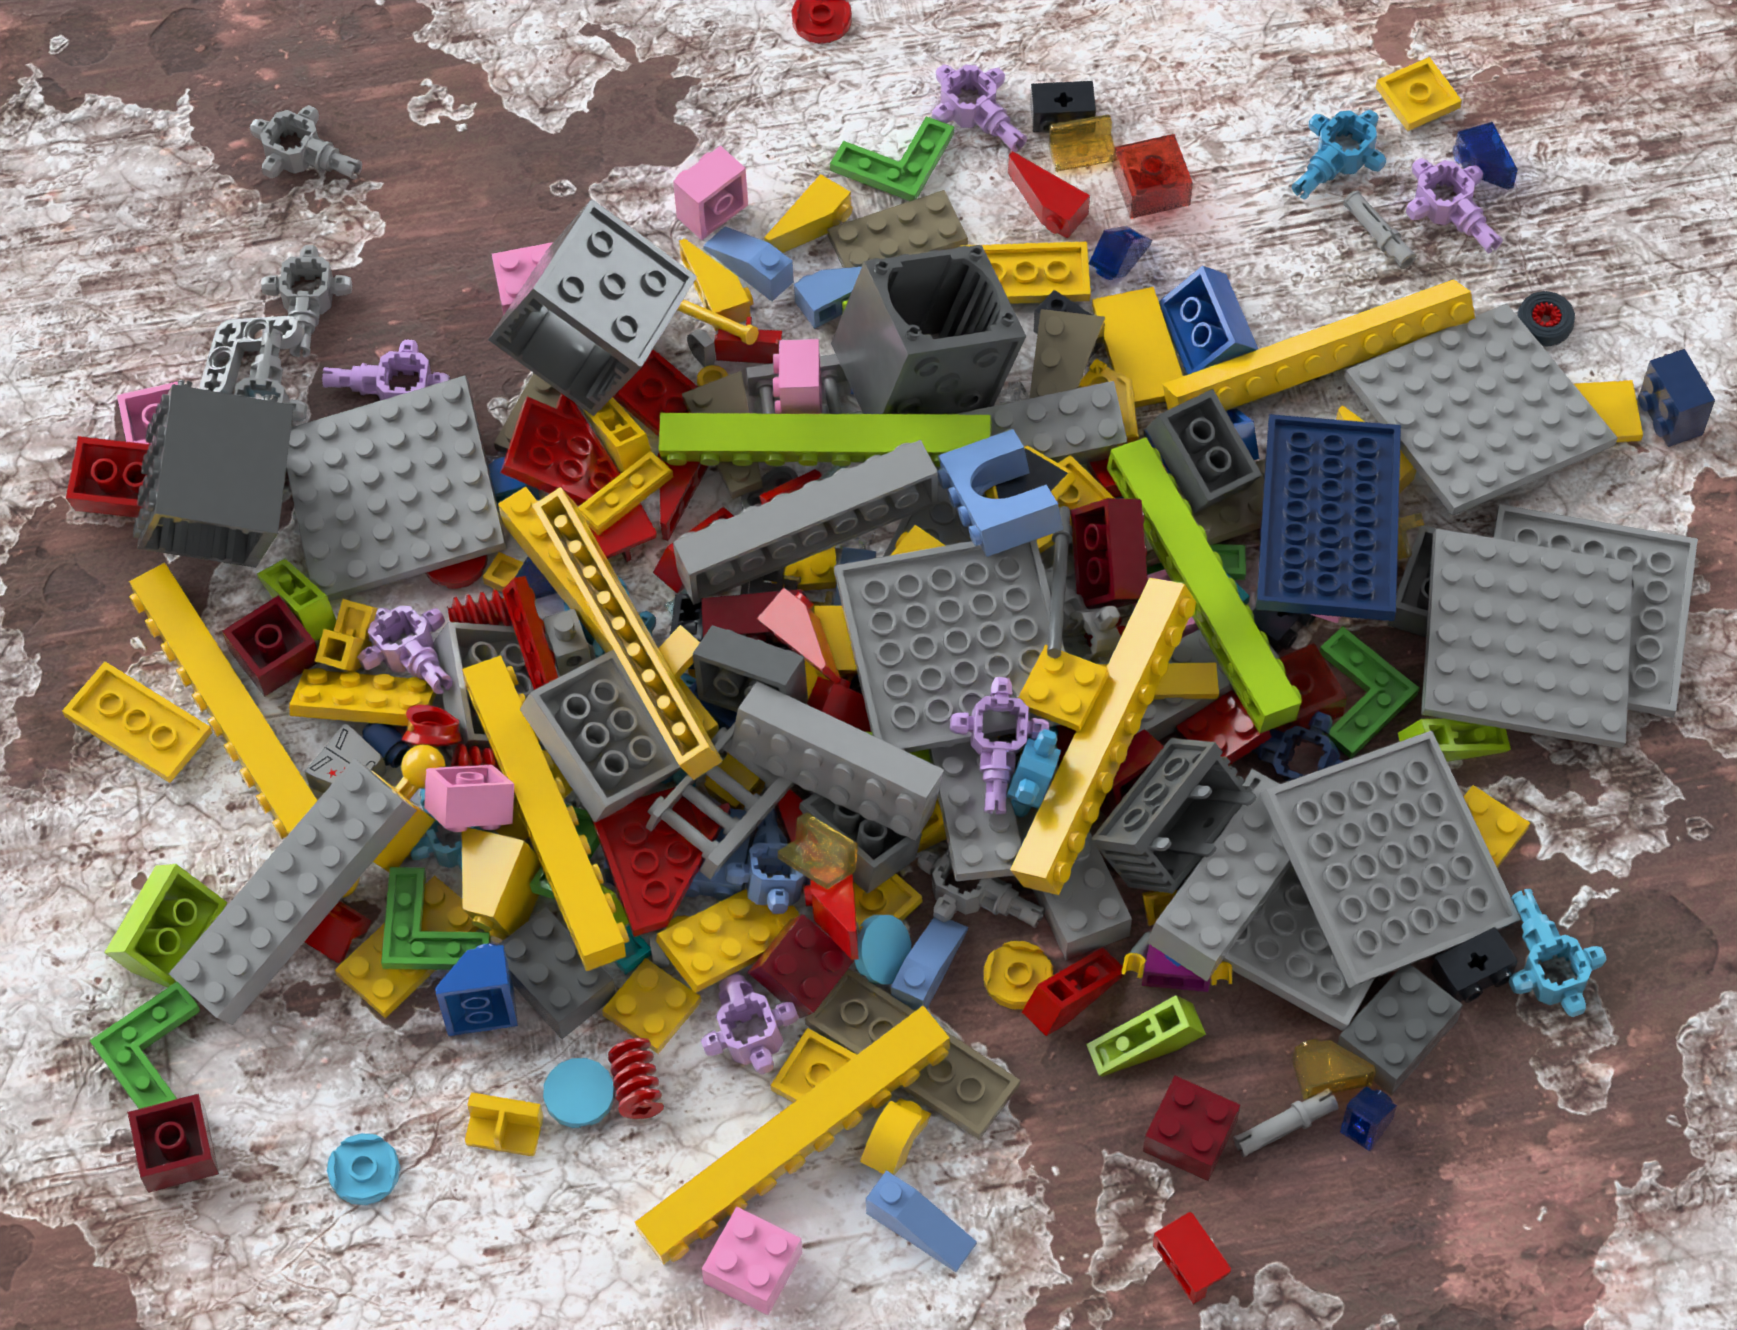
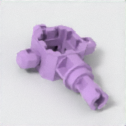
(986, 112)
(1462, 210)
(375, 378)
(414, 653)
(997, 757)
(738, 1004)

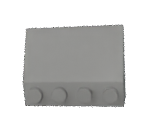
(466, 645)
(600, 735)

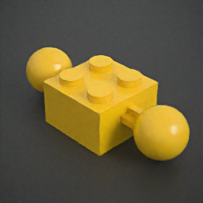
(414, 772)

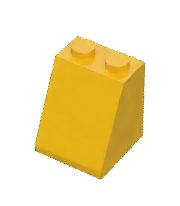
(497, 881)

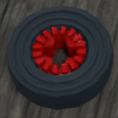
(1552, 305)

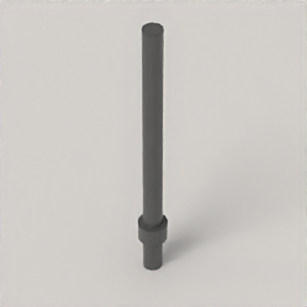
(1061, 540)

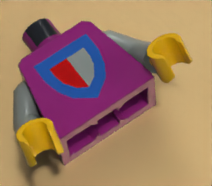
(1164, 972)

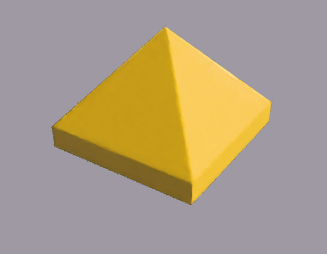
(1155, 904)

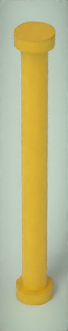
(747, 333)

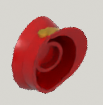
(431, 727)

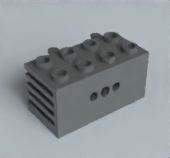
(1172, 815)

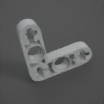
(241, 339)

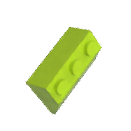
(164, 923)

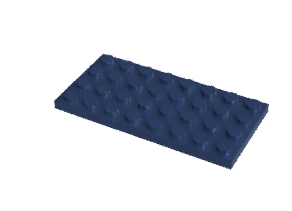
(1330, 518)

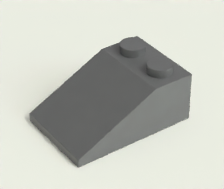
(879, 850)

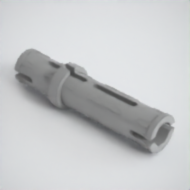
(1387, 239)
(1299, 1115)

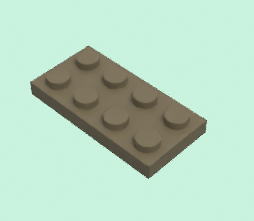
(899, 230)

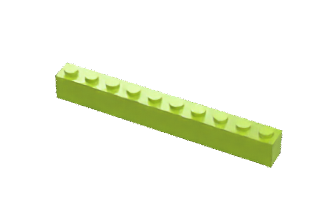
(810, 437)
(1219, 611)

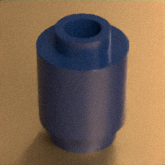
(386, 742)

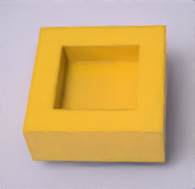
(501, 571)

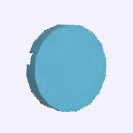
(882, 948)
(578, 1092)
(363, 1169)

